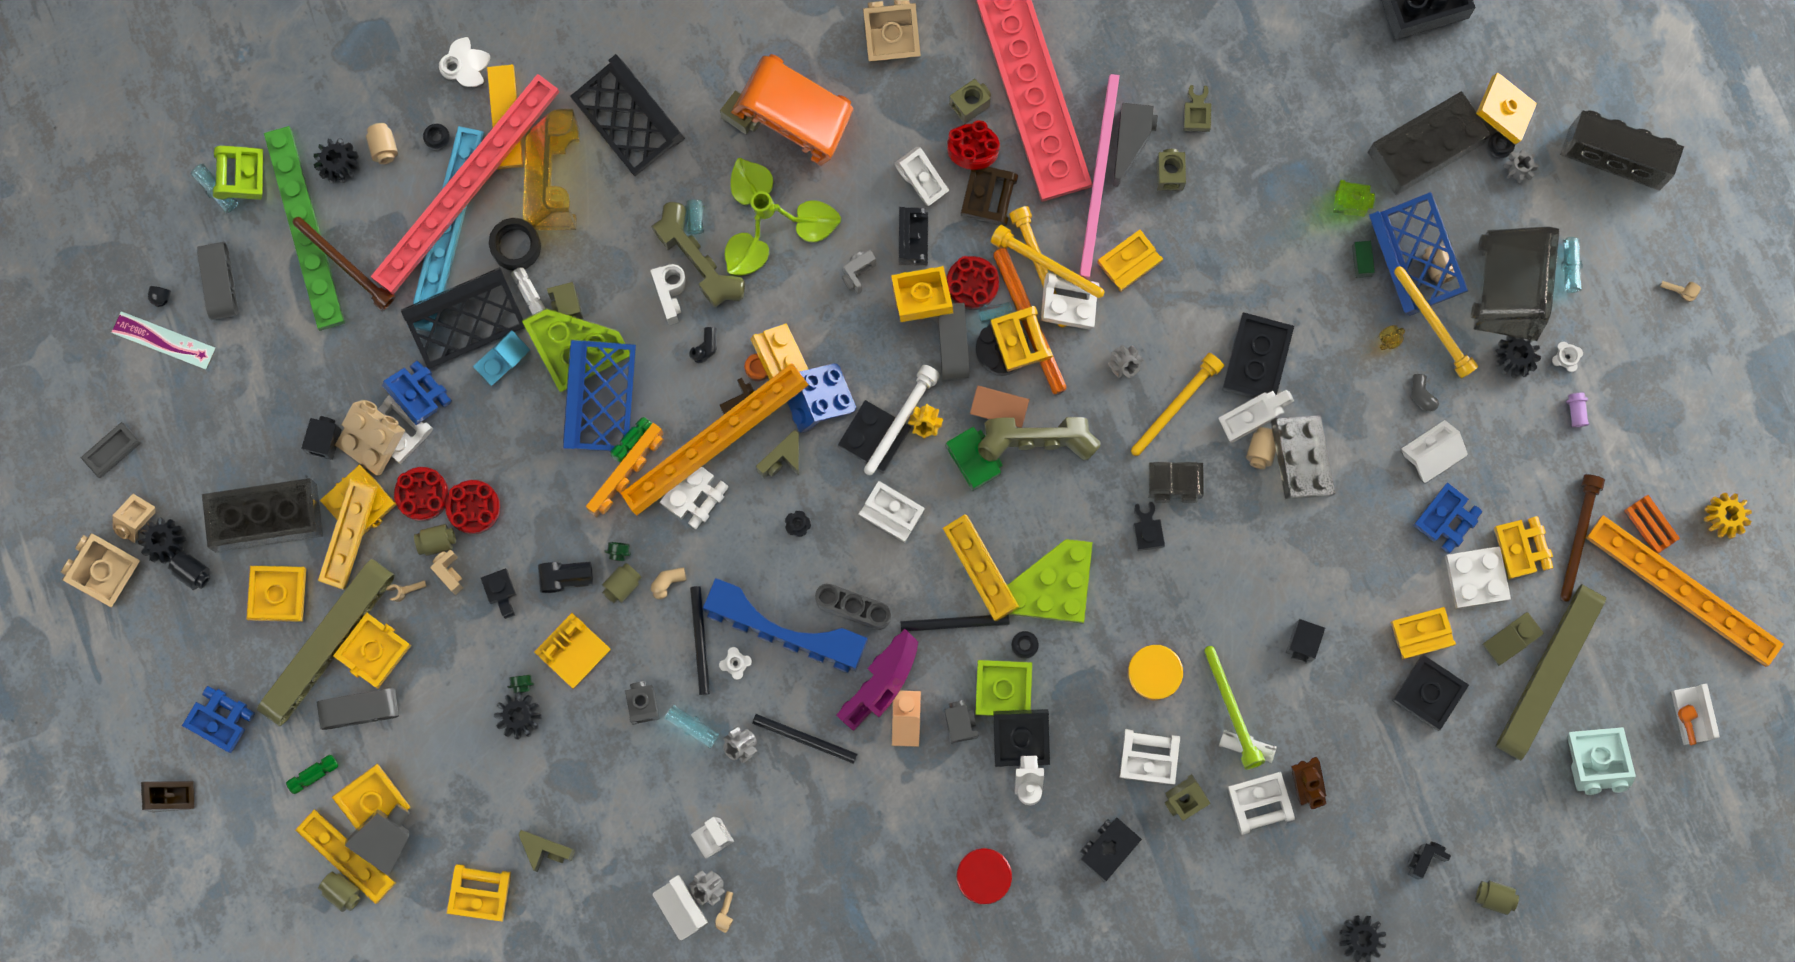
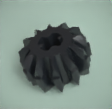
(326, 159)
(1525, 362)
(152, 537)
(518, 725)
(1352, 938)

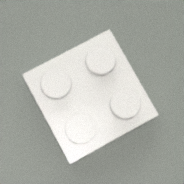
(1477, 577)

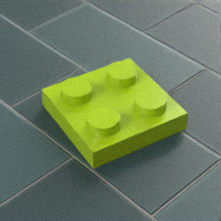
(1002, 686)

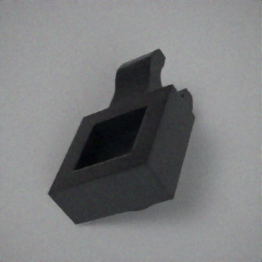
(499, 589)

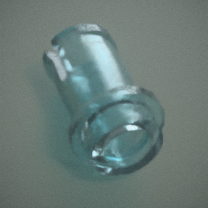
(695, 216)
(988, 313)

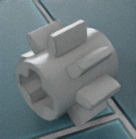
(1522, 158)
(1125, 361)
(740, 744)
(706, 888)

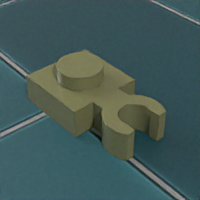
(1197, 114)

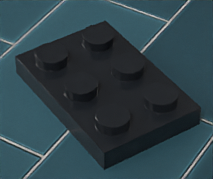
(1258, 356)

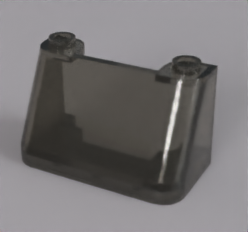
(1517, 281)

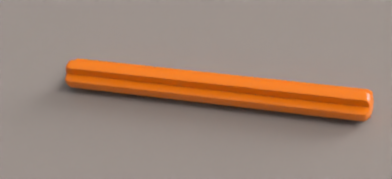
(1022, 302)

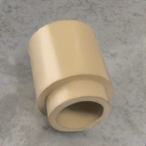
(381, 143)
(1441, 260)
(1261, 448)

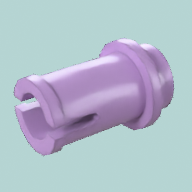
(1578, 409)

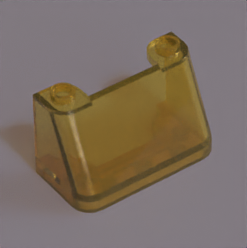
(543, 204)

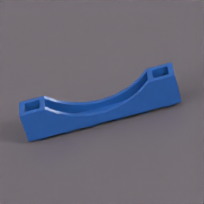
(837, 646)

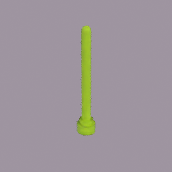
(1251, 755)

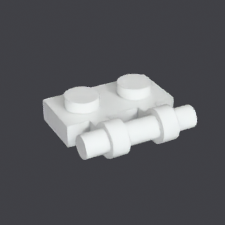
(685, 494)

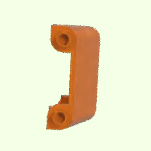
(794, 108)

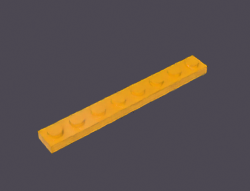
(714, 439)
(1684, 591)

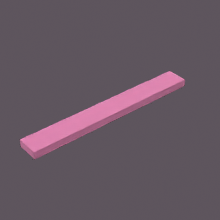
(1099, 176)

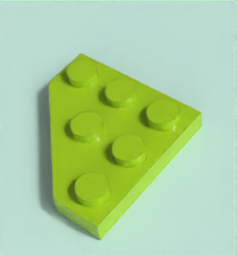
(552, 336)
(1055, 584)

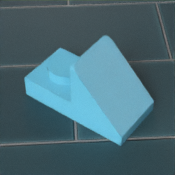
(501, 358)

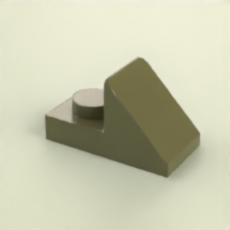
(786, 451)
(1513, 638)
(537, 846)

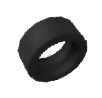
(509, 225)

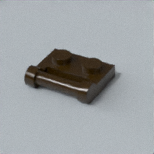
(980, 192)

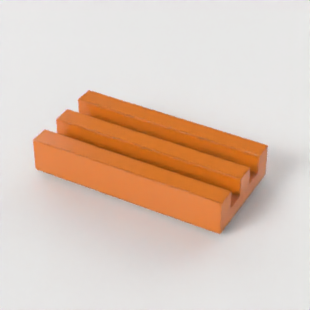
(1673, 537)

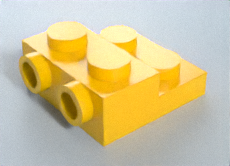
(921, 294)

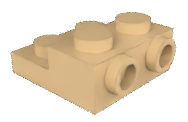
(891, 30)
(369, 436)
(99, 569)

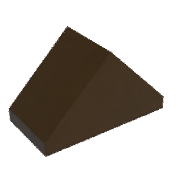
(167, 796)

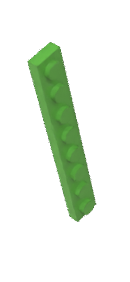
(299, 204)

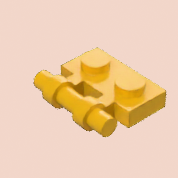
(1516, 548)

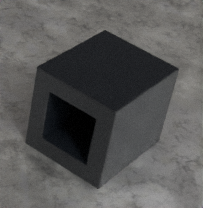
(321, 437)
(1305, 641)

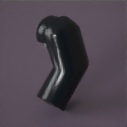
(707, 348)

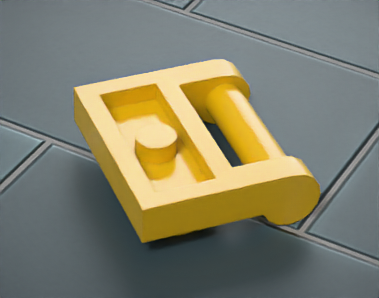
(1013, 342)
(478, 902)

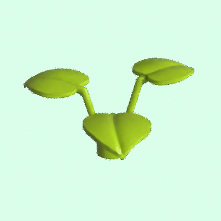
(752, 186)

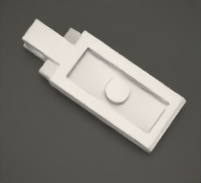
(1254, 414)

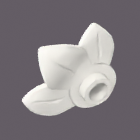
(468, 61)

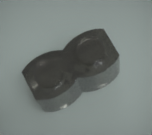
(1175, 480)

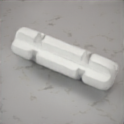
(527, 290)

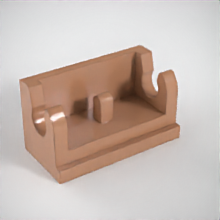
(997, 404)

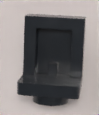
(1420, 861)

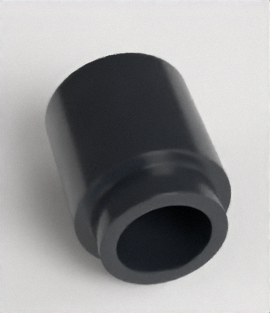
(189, 571)

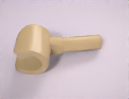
(1688, 293)
(402, 591)
(722, 921)

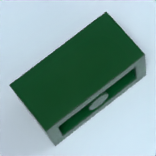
(1363, 259)

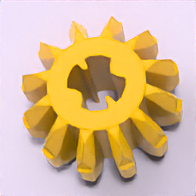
(1736, 521)

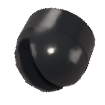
(158, 296)

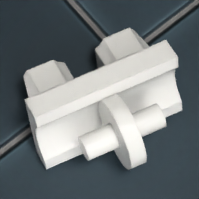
(1029, 780)

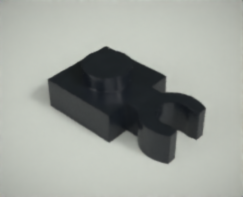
(1148, 531)

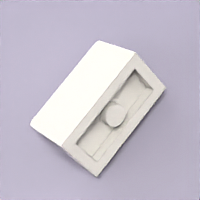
(1435, 450)
(1705, 724)
(680, 908)

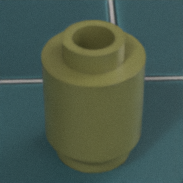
(434, 540)
(621, 583)
(339, 891)
(1497, 897)

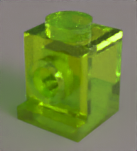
(1346, 204)

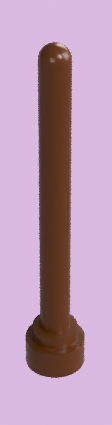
(380, 296)
(1592, 487)

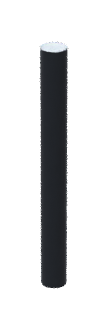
(951, 623)
(700, 642)
(804, 738)

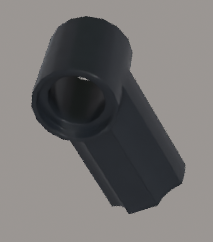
(557, 576)

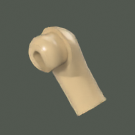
(664, 580)

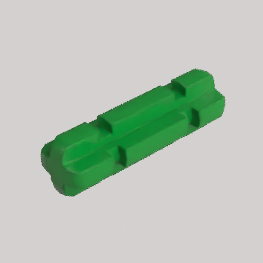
(630, 439)
(312, 774)

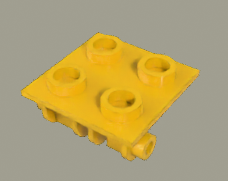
(572, 650)

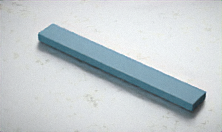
(439, 259)

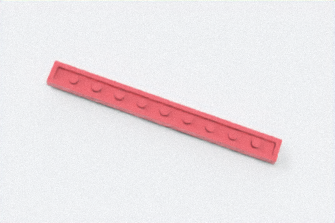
(465, 184)

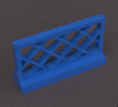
(1394, 255)
(576, 388)

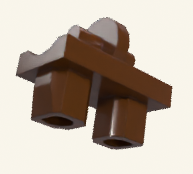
(1309, 783)

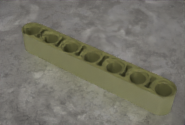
(324, 642)
(1551, 672)

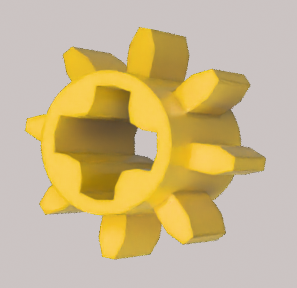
(925, 421)

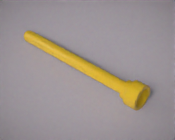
(1022, 219)
(1004, 238)
(1463, 364)
(1210, 366)

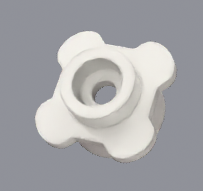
(1567, 349)
(743, 662)

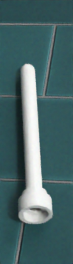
(925, 379)

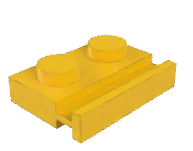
(1130, 260)
(777, 350)
(1423, 633)

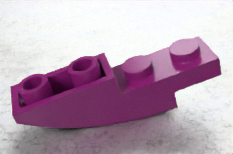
(889, 675)

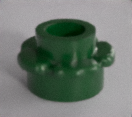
(618, 551)
(520, 683)

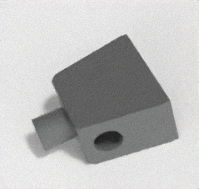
(381, 838)

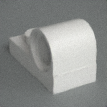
(922, 175)
(667, 290)
(712, 837)

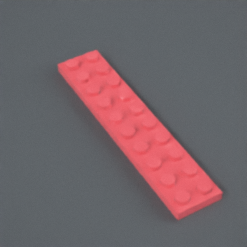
(1035, 97)

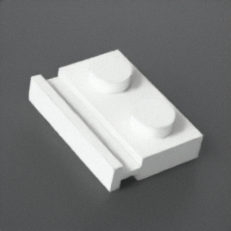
(891, 511)

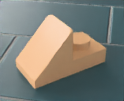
(906, 719)

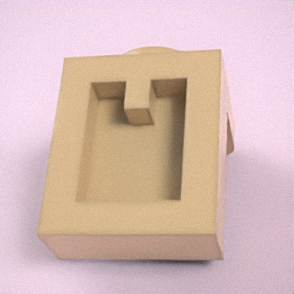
(132, 517)
(450, 576)

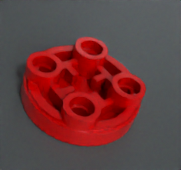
(973, 146)
(973, 282)
(421, 493)
(472, 506)
(984, 876)

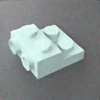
(1601, 760)

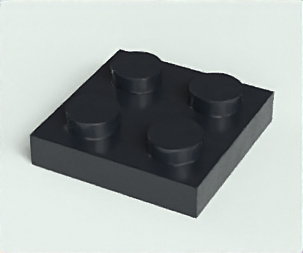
(867, 432)
(1430, 692)
(1021, 734)

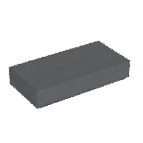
(110, 450)

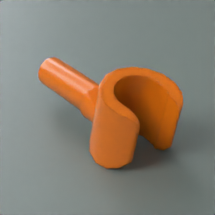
(1686, 715)

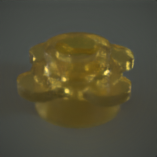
(1391, 337)

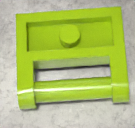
(247, 172)

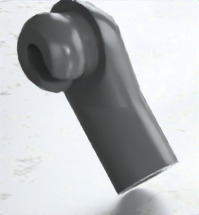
(1421, 396)

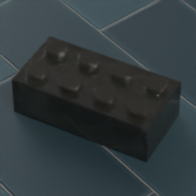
(1428, 143)
(1622, 150)
(262, 515)

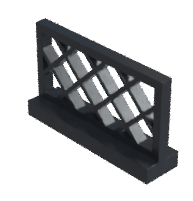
(640, 97)
(452, 297)

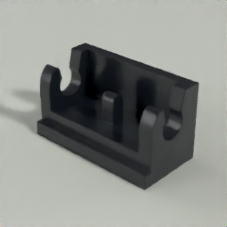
(913, 236)

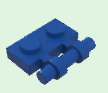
(411, 396)
(1441, 512)
(214, 727)

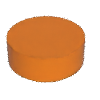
(754, 368)

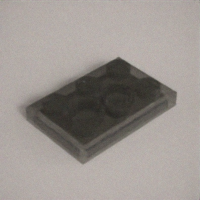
(1302, 457)

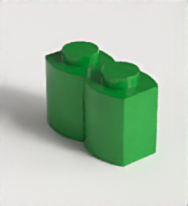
(970, 463)

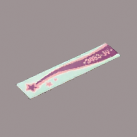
(163, 340)

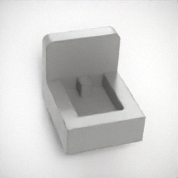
(859, 264)

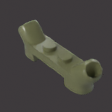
(714, 286)
(1071, 433)

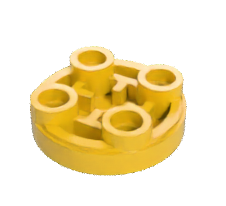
(1155, 672)

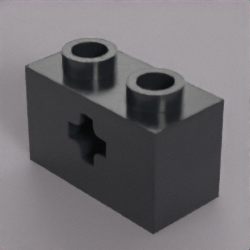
(1105, 865)

